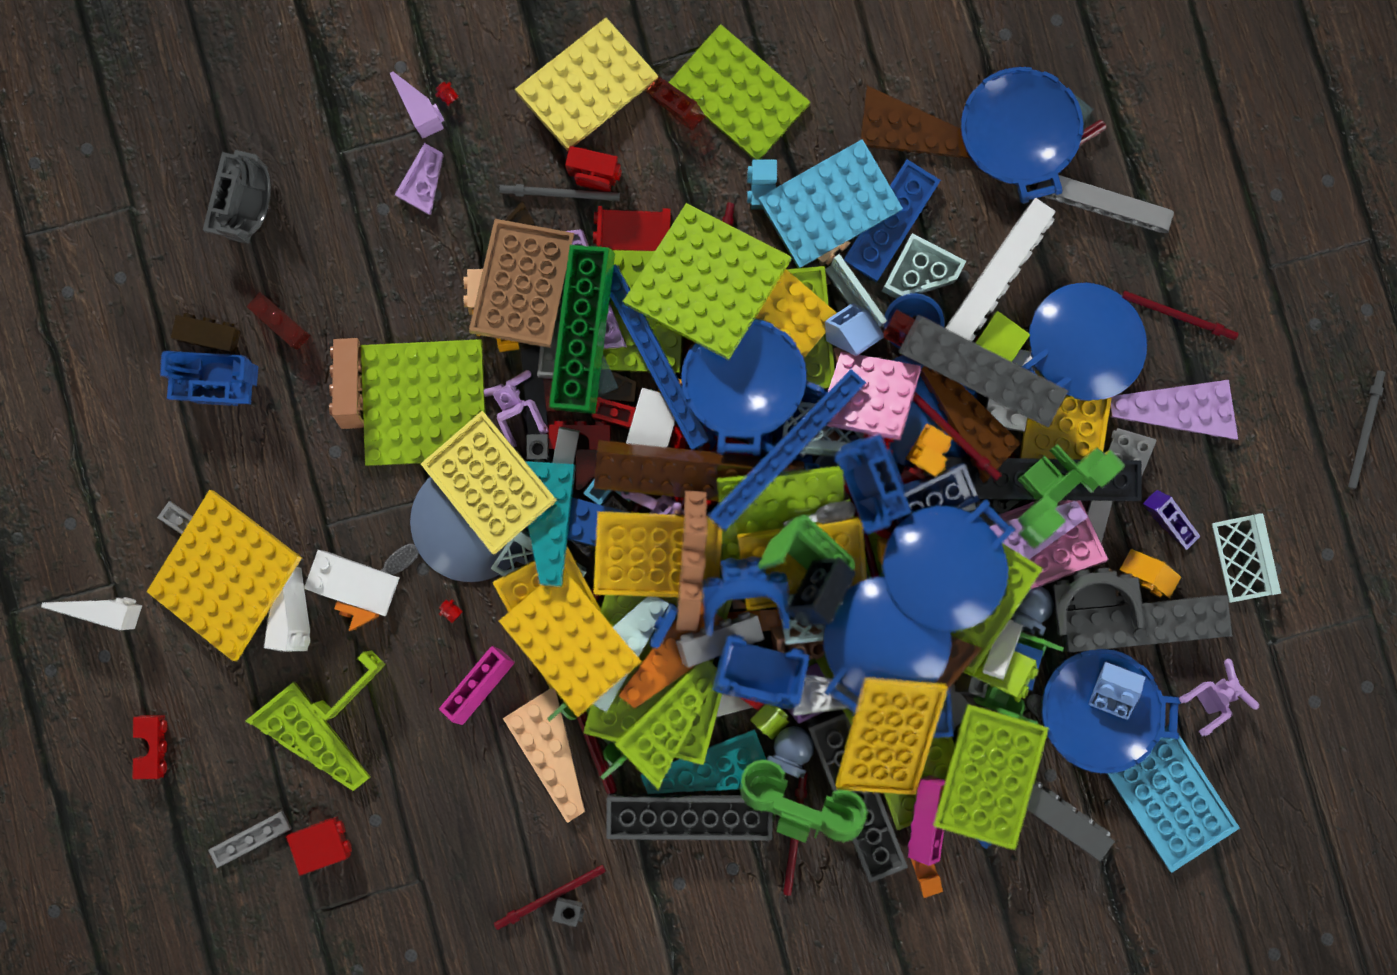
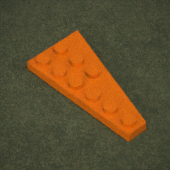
(660, 666)

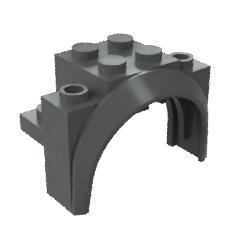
(238, 200)
(1096, 591)

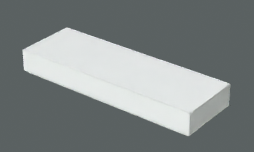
(1003, 650)

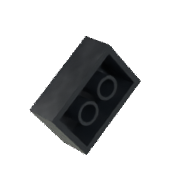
(821, 591)

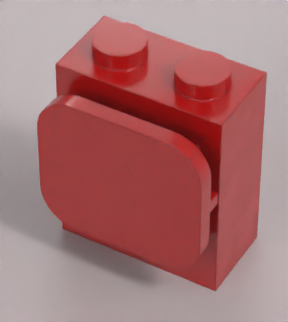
(593, 168)
(319, 845)

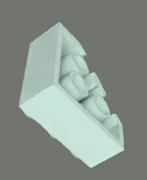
(922, 268)

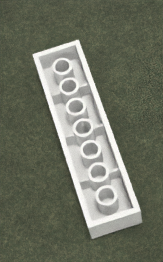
(1001, 270)

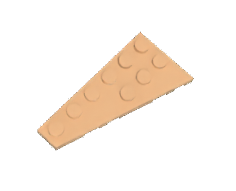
(548, 750)

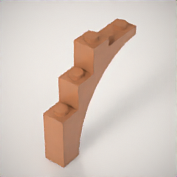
(692, 561)

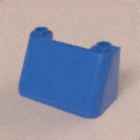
(761, 673)

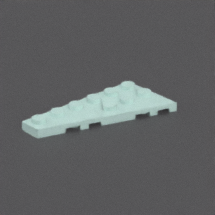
(635, 630)

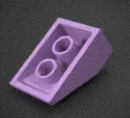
(424, 115)

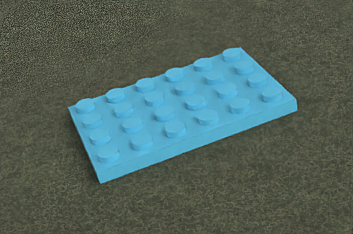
(830, 203)
(1174, 803)

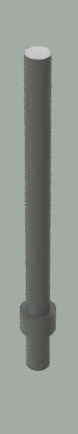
(521, 190)
(1375, 391)

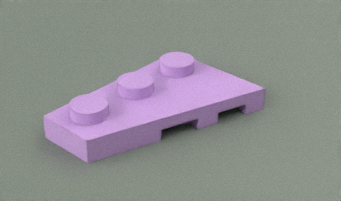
(421, 180)

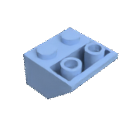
(853, 329)
(1117, 691)

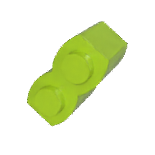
(770, 720)

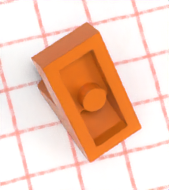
(360, 616)
(927, 878)

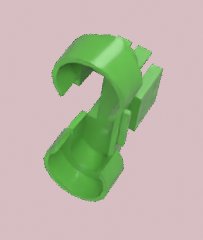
(1050, 487)
(764, 788)

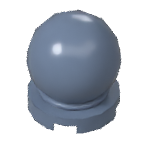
(1034, 610)
(792, 749)

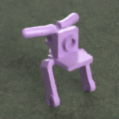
(511, 404)
(662, 505)
(1217, 697)

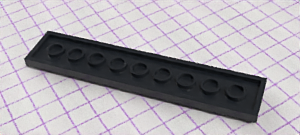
(1122, 487)

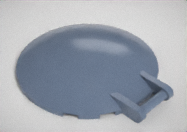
(449, 541)

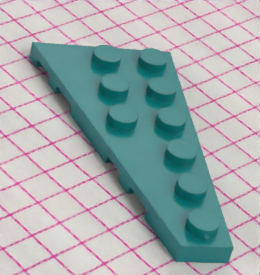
(551, 528)
(720, 771)

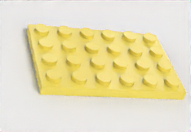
(586, 84)
(488, 482)

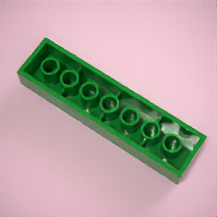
(582, 329)

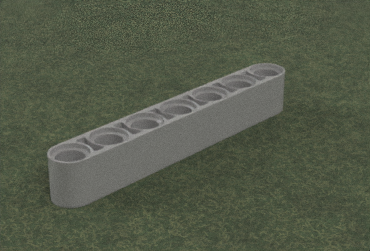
(1112, 204)

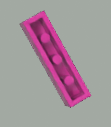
(476, 685)
(926, 839)

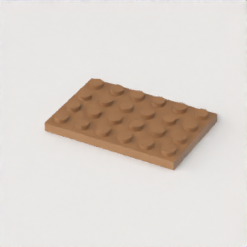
(521, 283)

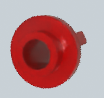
(446, 93)
(450, 610)

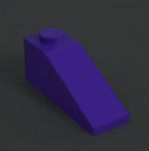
(1171, 518)

